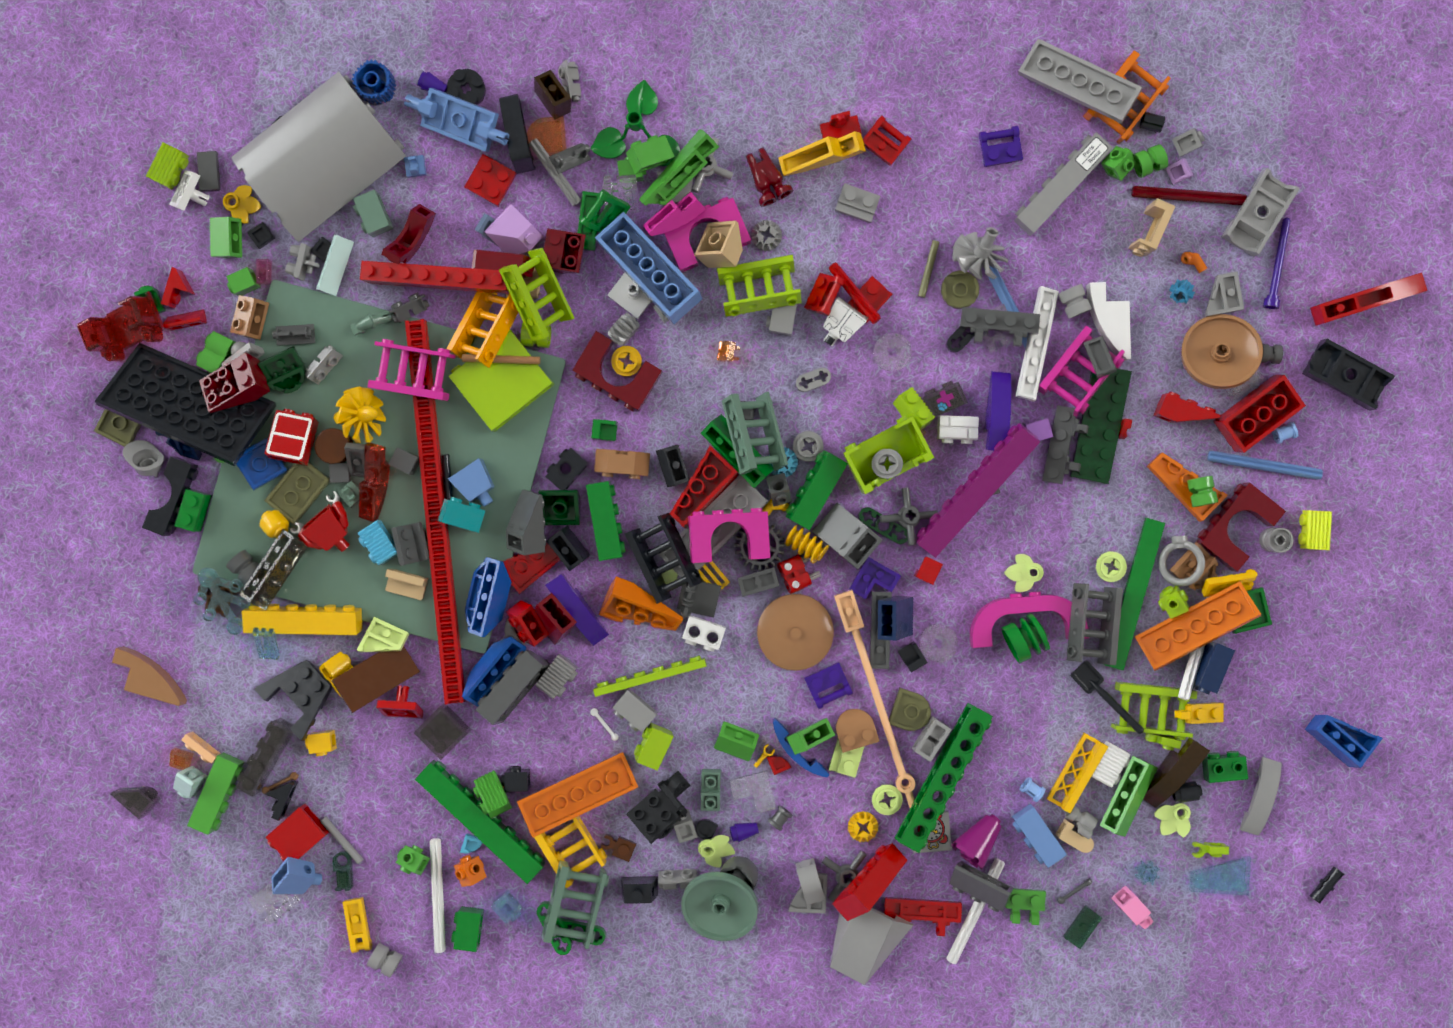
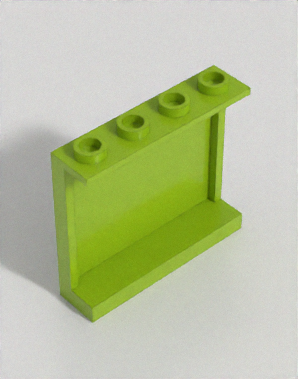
(503, 388)

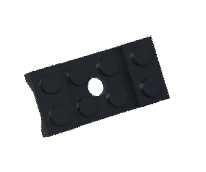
(1330, 367)

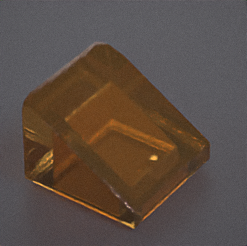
(180, 758)

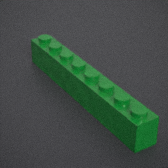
(488, 830)

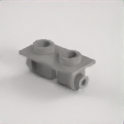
(568, 73)
(318, 370)
(668, 878)

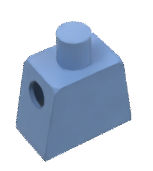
(474, 482)
(294, 877)

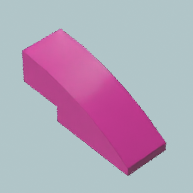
(674, 215)

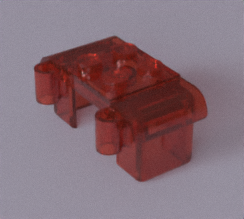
(122, 327)

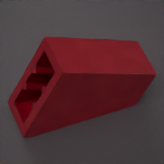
(496, 260)

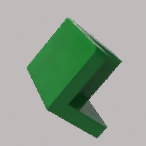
(604, 429)

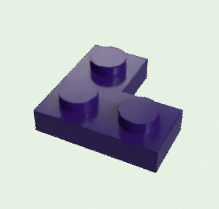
(872, 573)

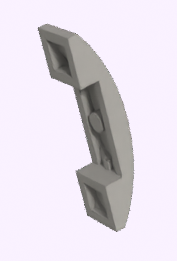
(1263, 797)

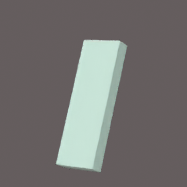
(335, 265)

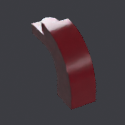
(412, 235)

